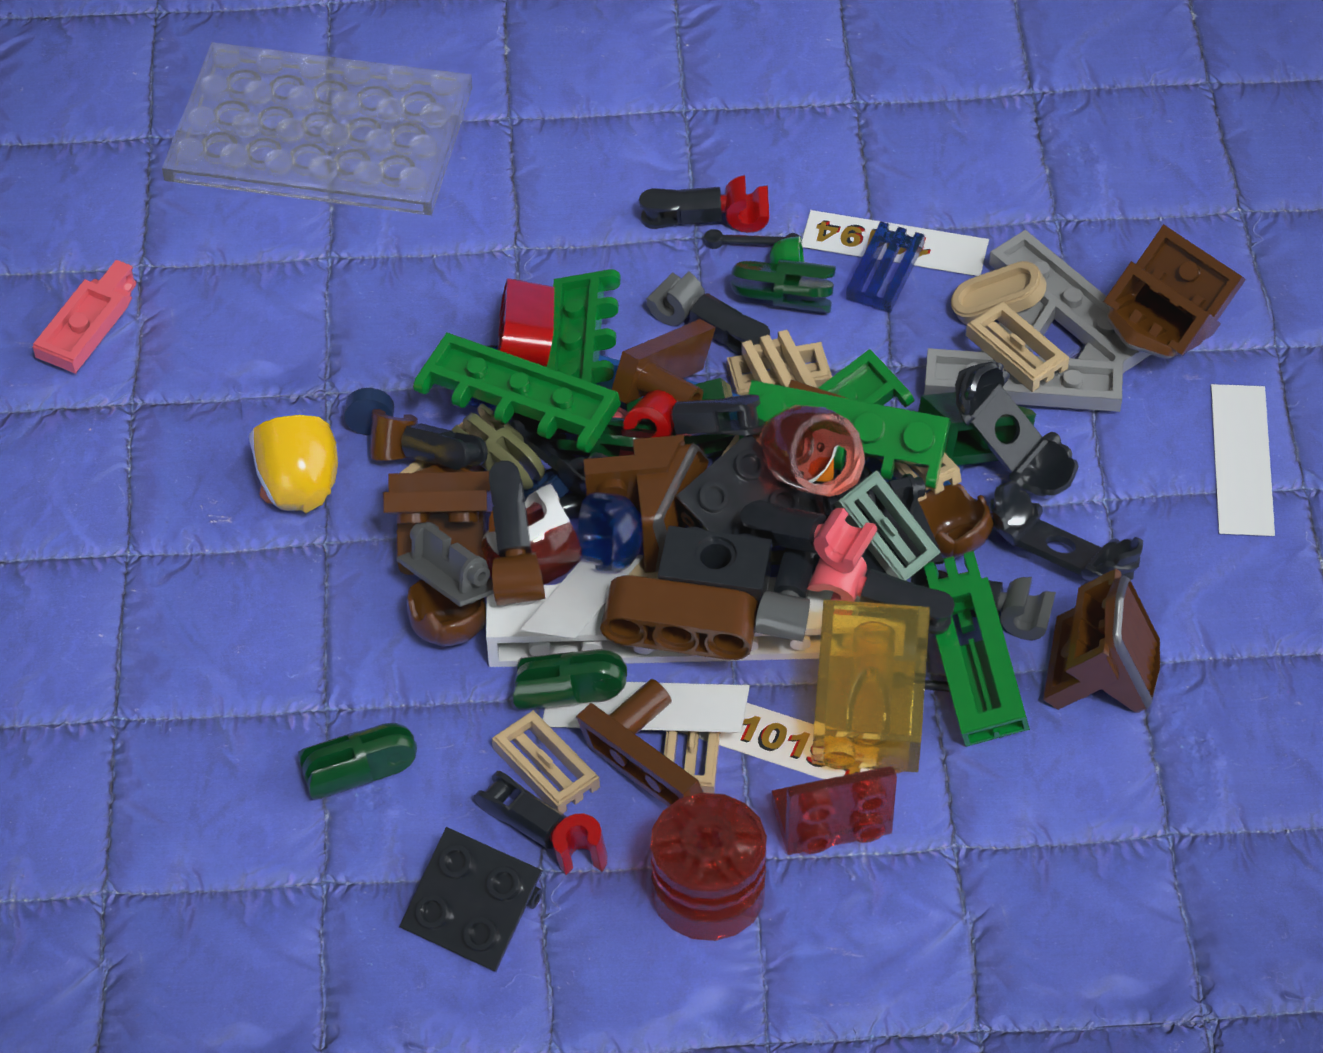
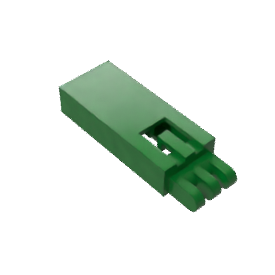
(981, 671)

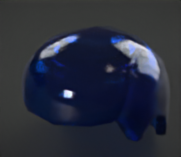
(609, 531)

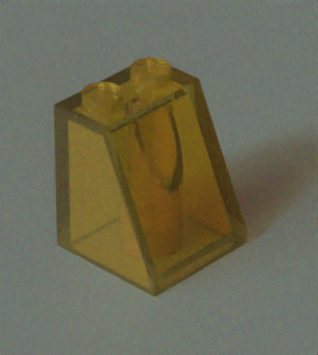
(870, 686)

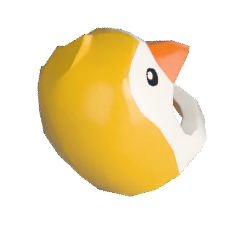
(295, 461)

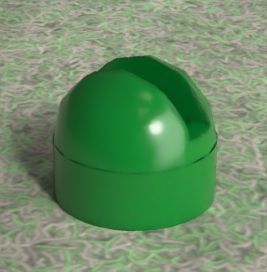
(787, 249)

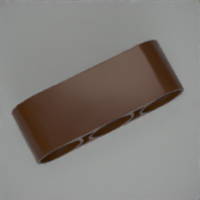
(680, 617)

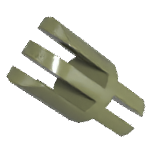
(503, 444)

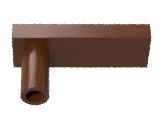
(664, 364)
(616, 741)

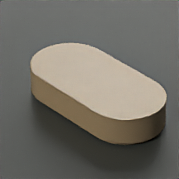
(1016, 285)

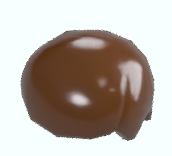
(957, 520)
(440, 619)

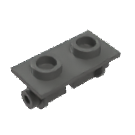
(446, 566)

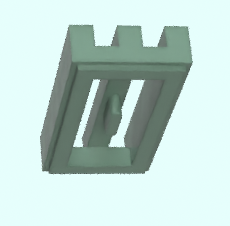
(889, 532)

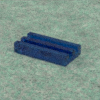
(896, 241)

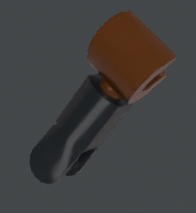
(403, 438)
(517, 570)

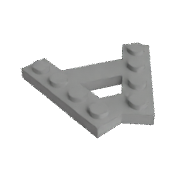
(1092, 379)

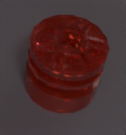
(708, 866)

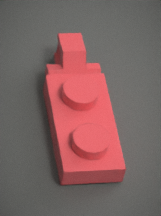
(86, 318)

